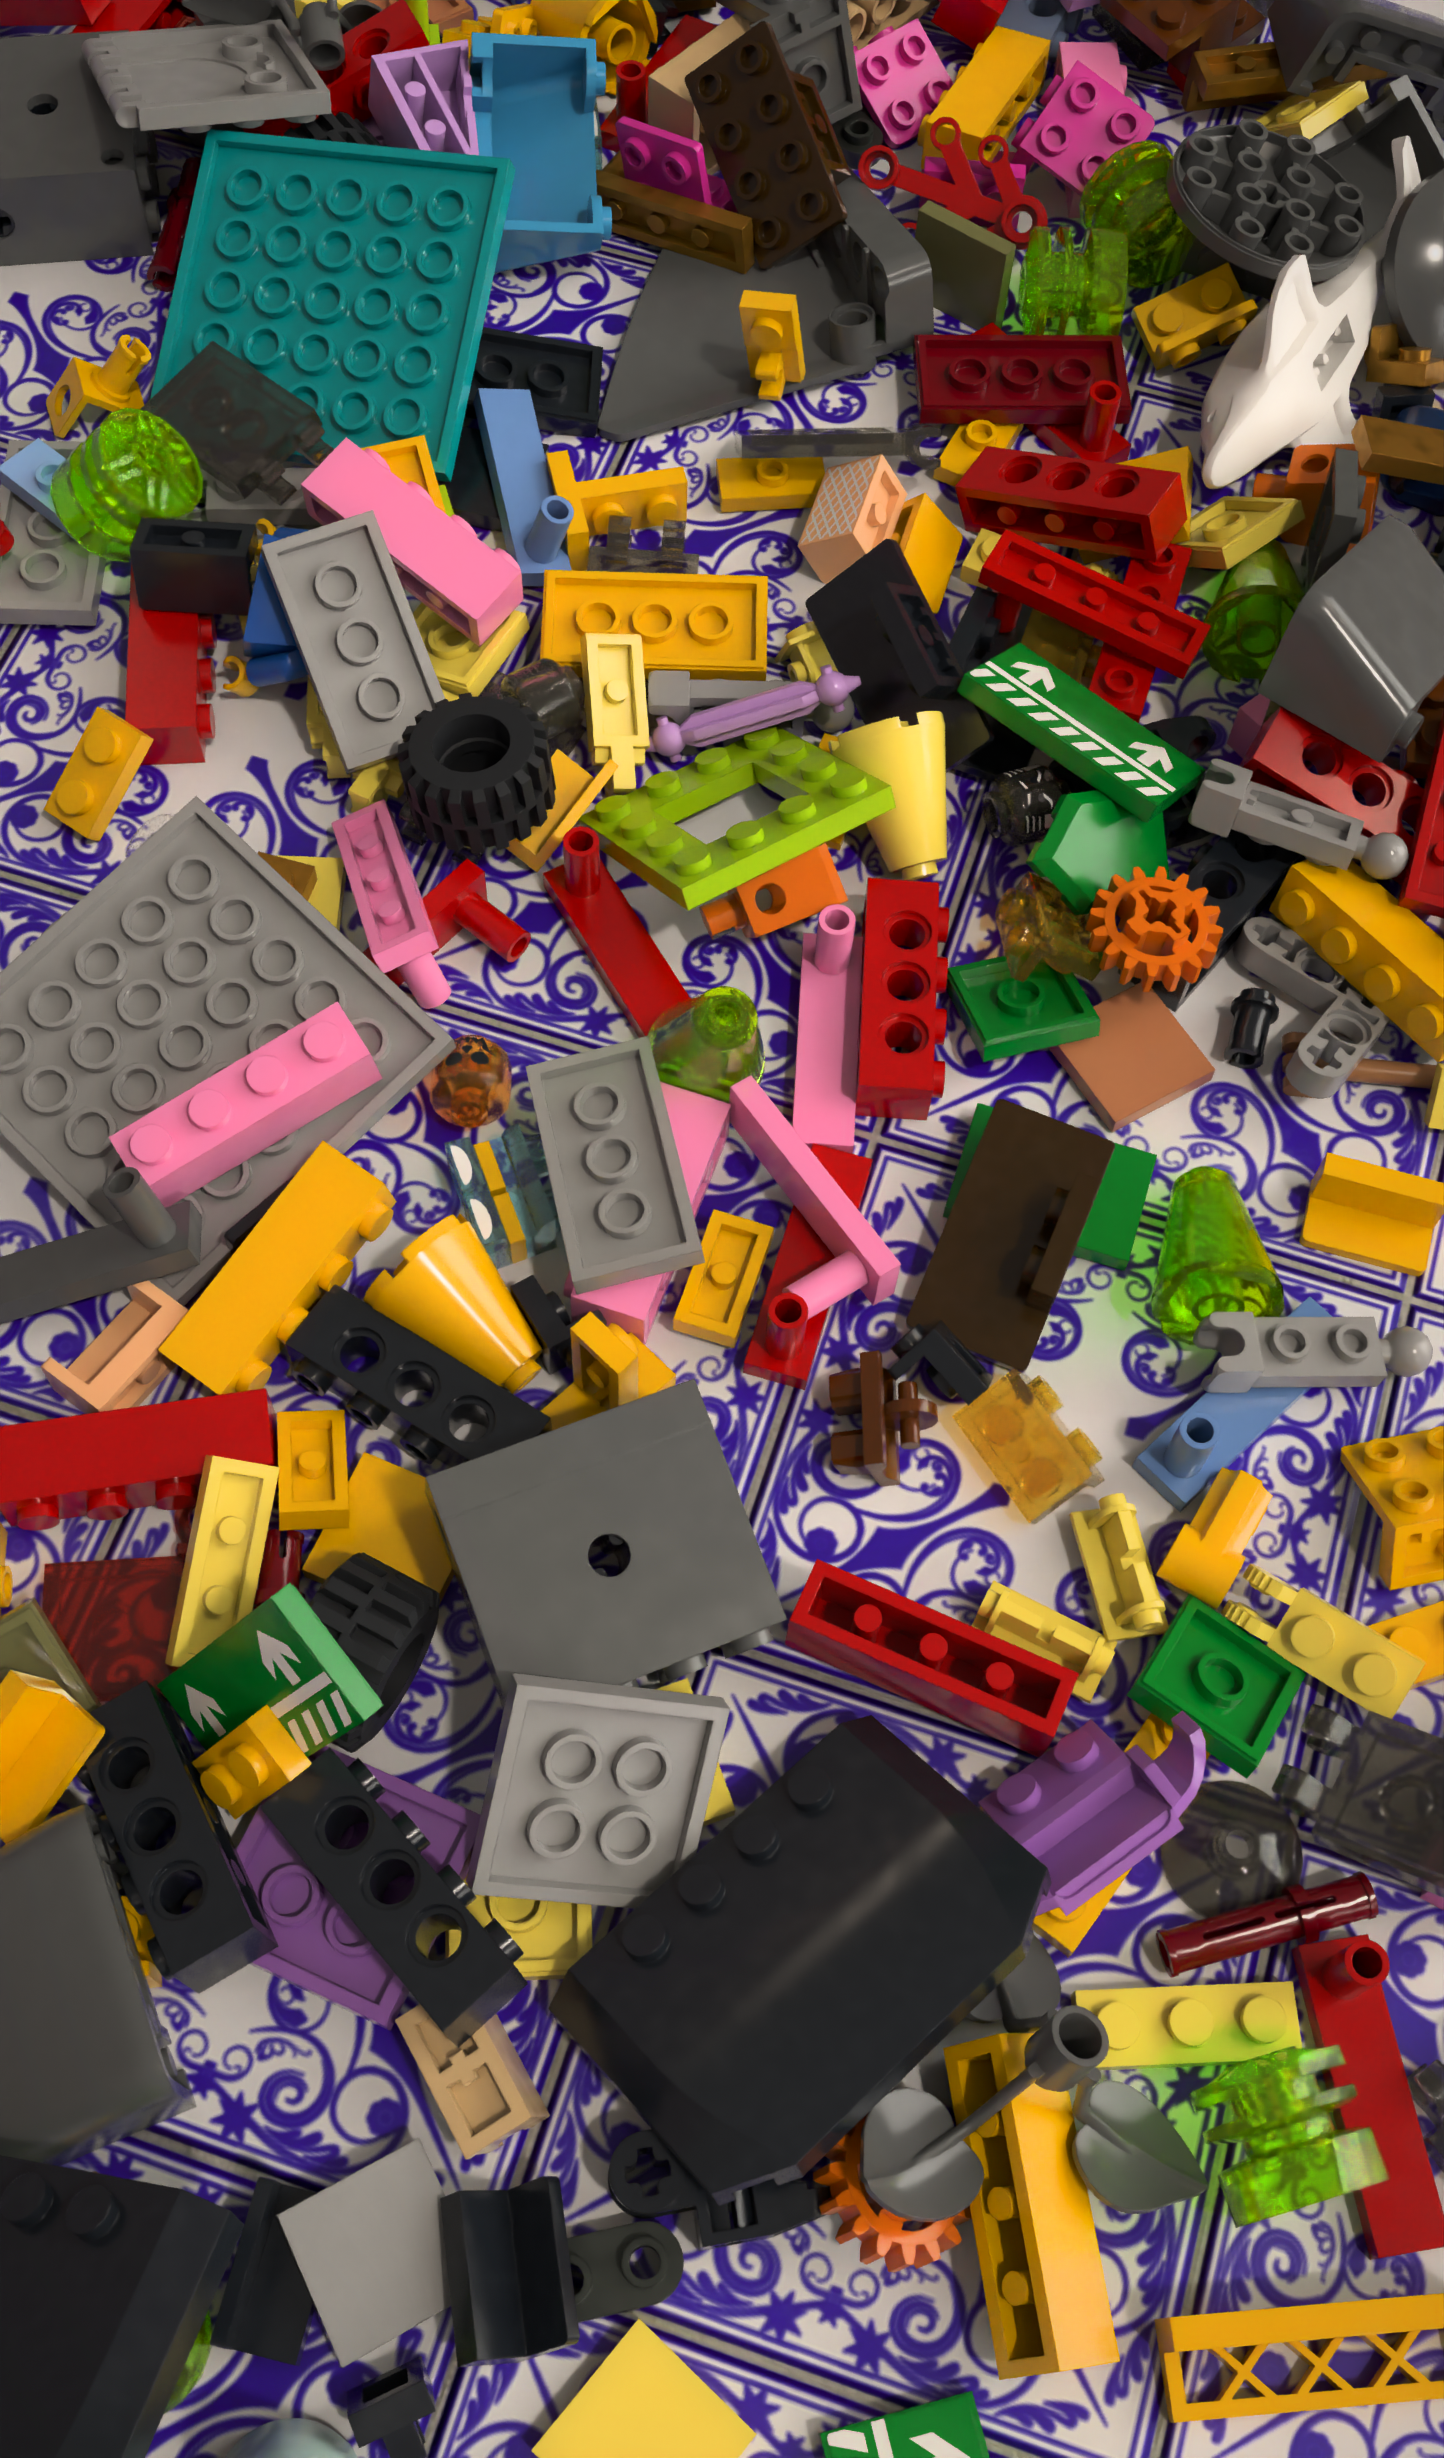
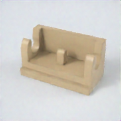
(476, 2086)

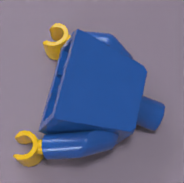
(267, 631)

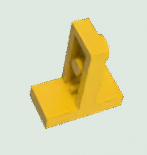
(643, 496)
(607, 1372)

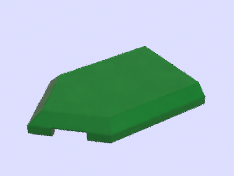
(1092, 843)

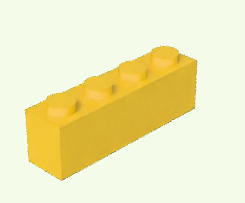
(989, 93)
(1371, 943)
(280, 1273)
(1031, 2218)

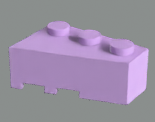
(425, 98)

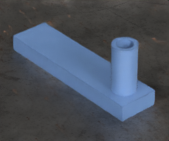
(528, 510)
(1215, 1433)

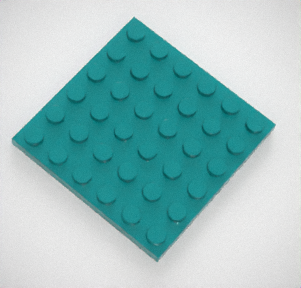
(343, 279)

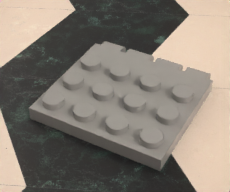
(206, 77)

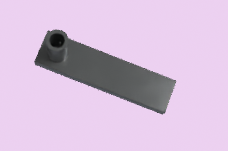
(139, 1248)

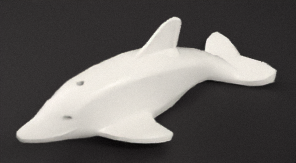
(1297, 356)

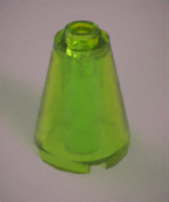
(1252, 613)
(709, 1043)
(1211, 1257)

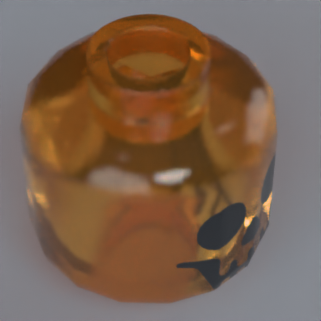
(472, 1081)

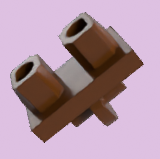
(873, 1394)

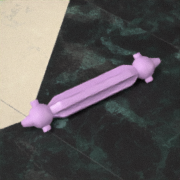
(752, 713)

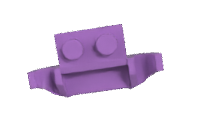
(1097, 1808)

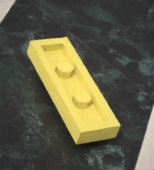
(222, 1553)
(1193, 2023)

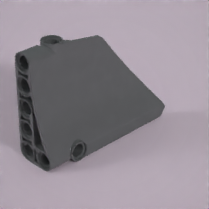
(685, 353)

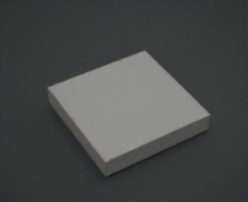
(372, 2251)

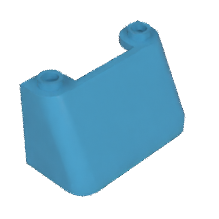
(538, 109)

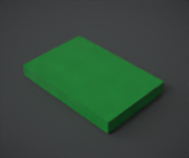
(1116, 1209)

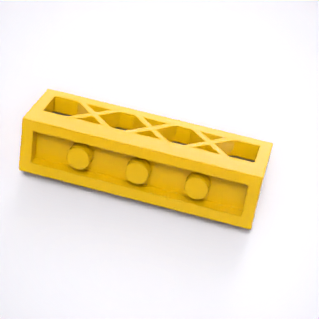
(1290, 2327)

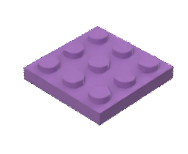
(314, 1935)

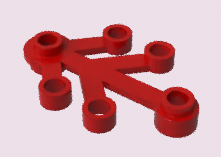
(964, 196)

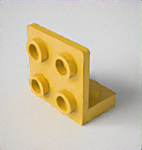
(1406, 1489)

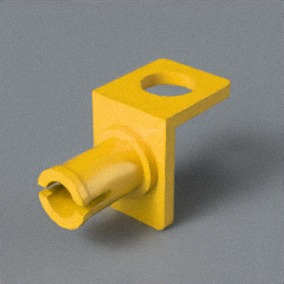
(106, 386)

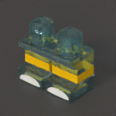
(504, 1194)

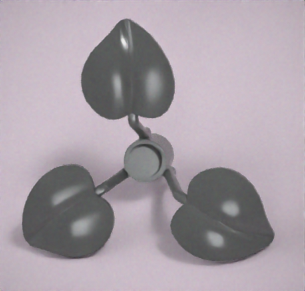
(318, 25)
(1124, 2151)

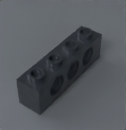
(1242, 882)
(348, 1328)
(228, 1922)
(454, 1991)

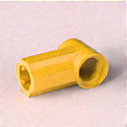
(1210, 1548)

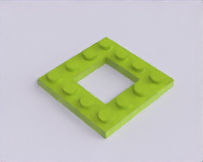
(820, 804)

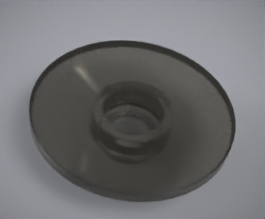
(1205, 1871)

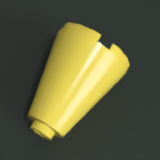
(915, 766)

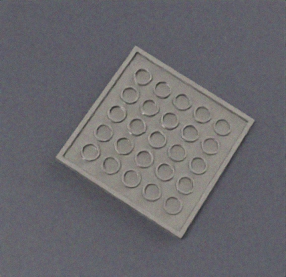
(165, 982)

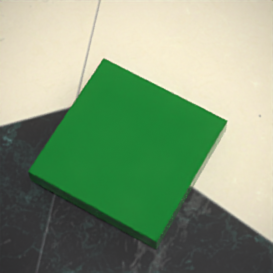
(1019, 1016)
(1221, 1681)

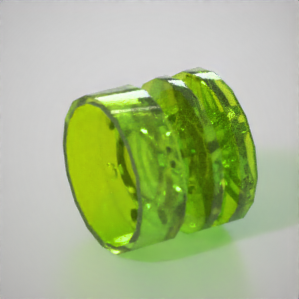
(1133, 195)
(1073, 284)
(121, 473)
(1288, 2134)

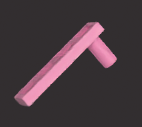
(390, 901)
(828, 1032)
(859, 1252)

